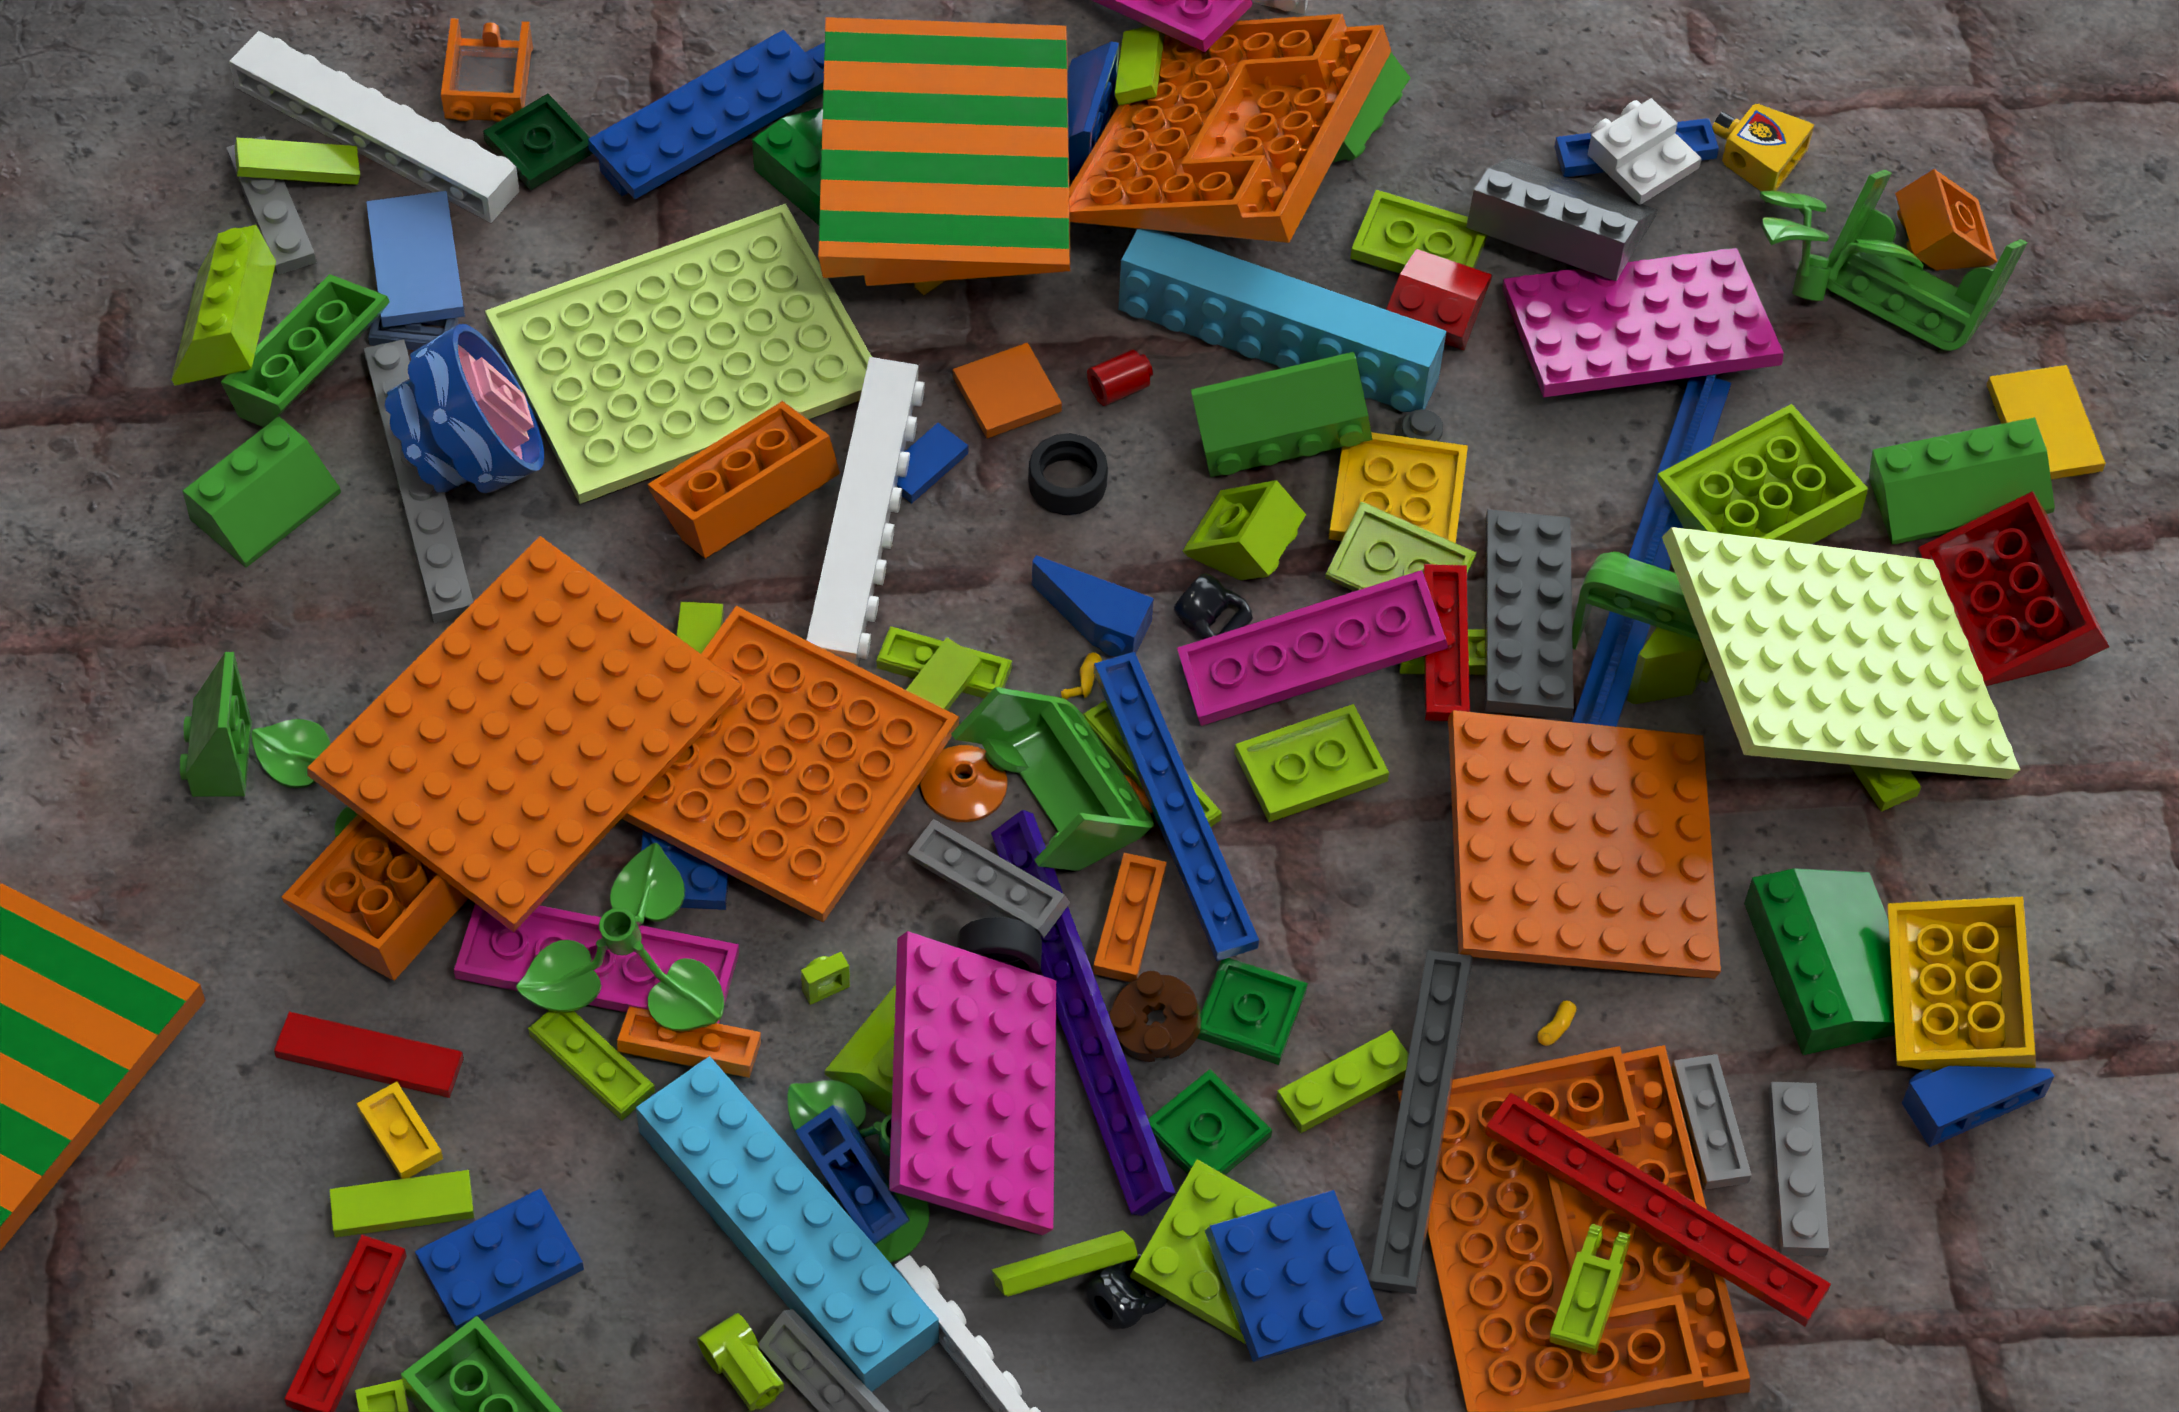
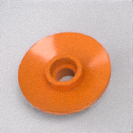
(963, 798)

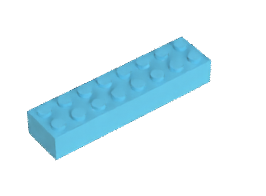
(1277, 317)
(787, 1223)

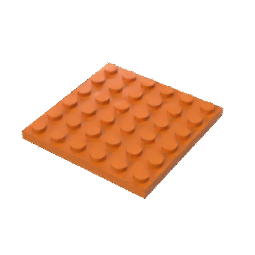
(796, 768)
(1582, 845)

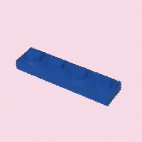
(1573, 149)

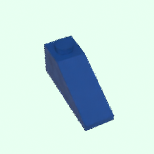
(1098, 609)
(1969, 1096)
(853, 1173)

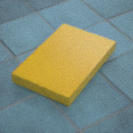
(2060, 415)

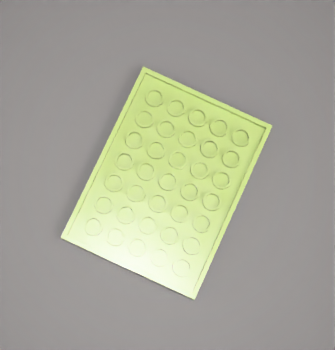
(680, 350)
(1839, 655)

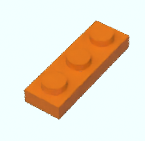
(1129, 917)
(729, 1046)

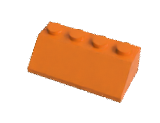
(745, 478)

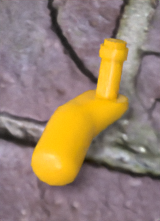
(1086, 678)
(1561, 1022)

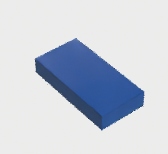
(930, 460)

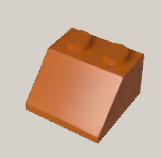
(1944, 224)

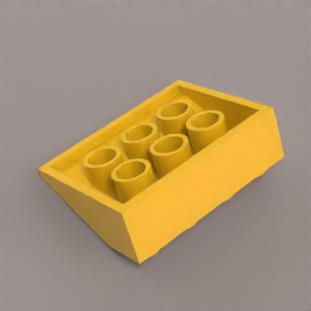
(1961, 983)

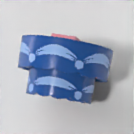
(464, 415)

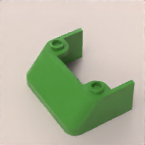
(1905, 293)
(1634, 592)
(1065, 771)

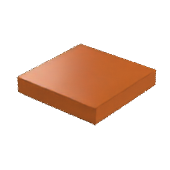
(1007, 390)

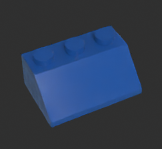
(1090, 100)

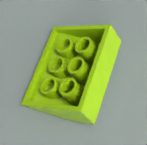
(1767, 483)

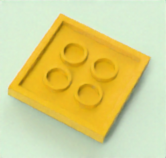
(1402, 477)

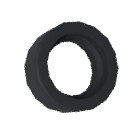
(1074, 448)
(1003, 941)

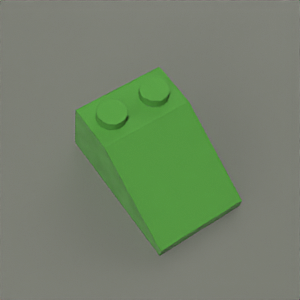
(218, 735)

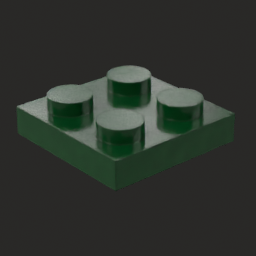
(539, 141)

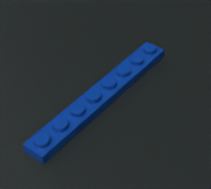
(1176, 807)

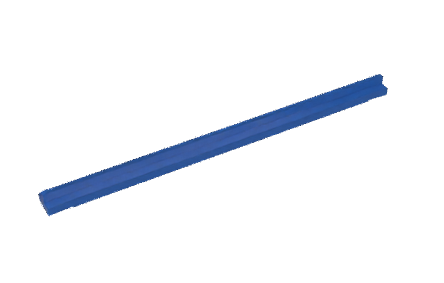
(1623, 636)

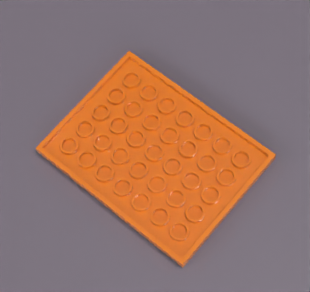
(525, 732)

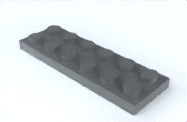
(1528, 615)

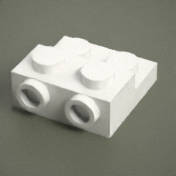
(1642, 150)

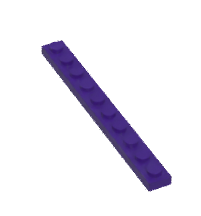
(1092, 1035)

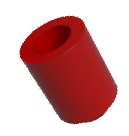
(1119, 377)

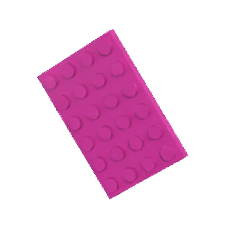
(1647, 327)
(973, 1085)

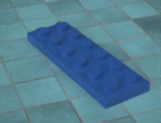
(708, 114)

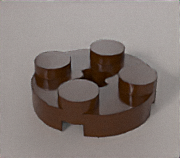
(1149, 994)

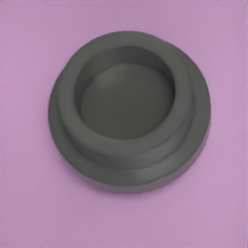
(1422, 425)

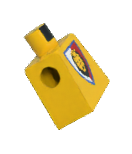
(1763, 145)

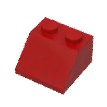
(1440, 295)

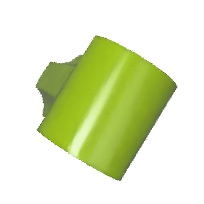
(735, 1352)

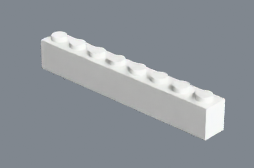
(376, 125)
(864, 509)

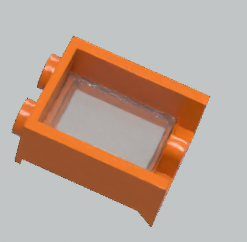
(485, 75)

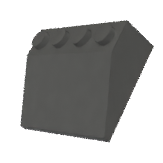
(1558, 217)

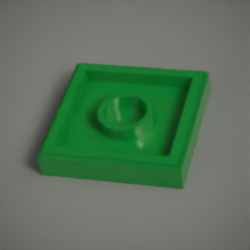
(1251, 1010)
(1209, 1126)

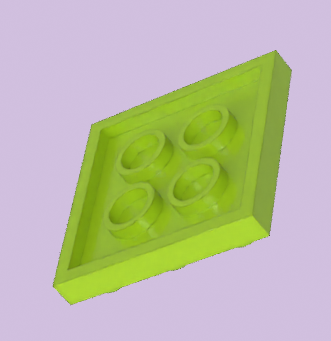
(1179, 1257)

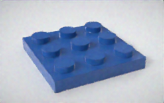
(1293, 1275)

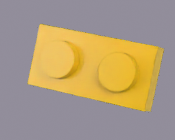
(399, 1131)

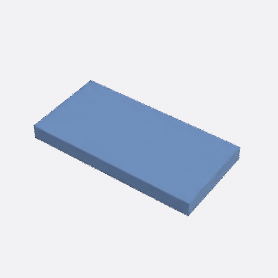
(415, 258)

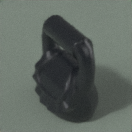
(1204, 604)
(1119, 1298)

